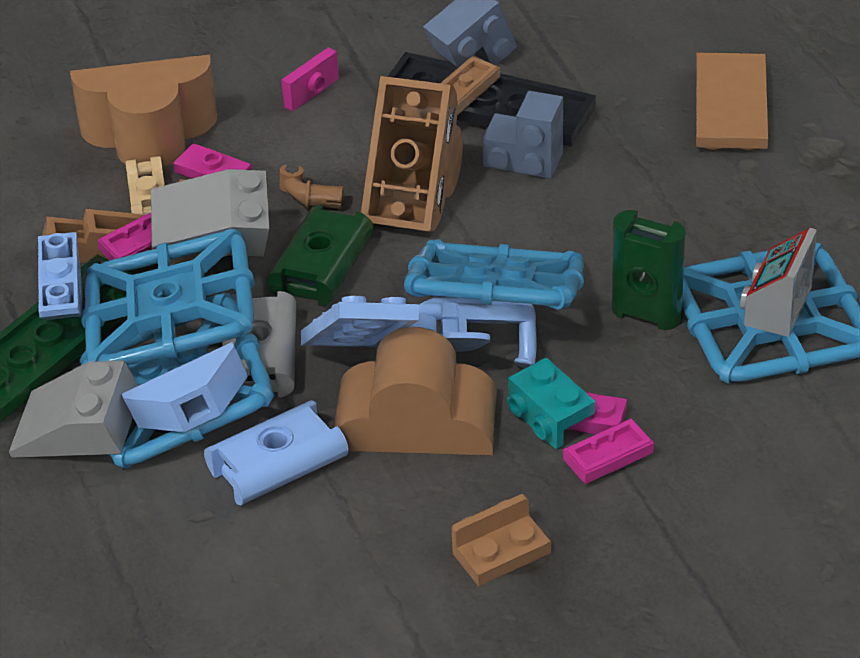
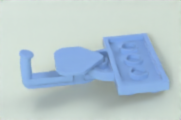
(366, 324)

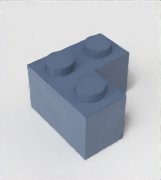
(471, 29)
(530, 140)

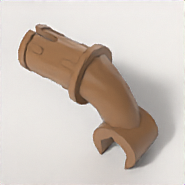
(309, 193)

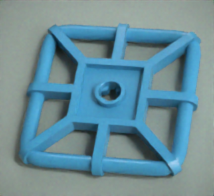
(495, 274)
(187, 291)
(809, 321)
(248, 398)

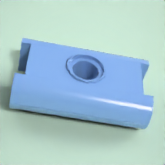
(276, 452)

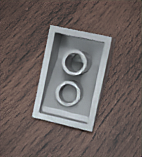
(212, 206)
(77, 413)

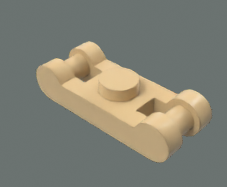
(141, 187)

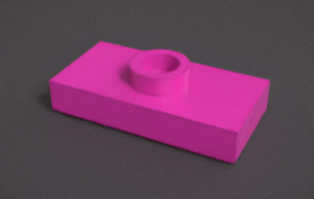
(310, 79)
(203, 161)
(128, 239)
(608, 451)

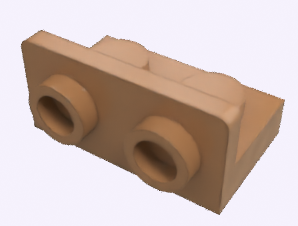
(498, 540)

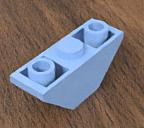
(59, 276)
(188, 393)

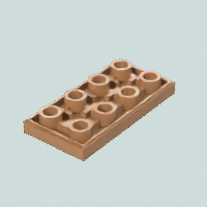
(731, 101)

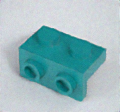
(548, 401)

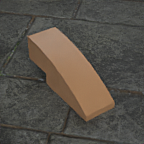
(90, 229)

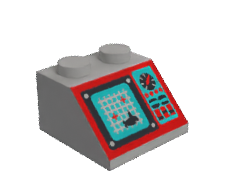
(780, 285)

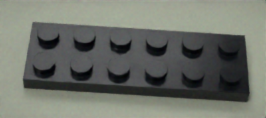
(502, 97)

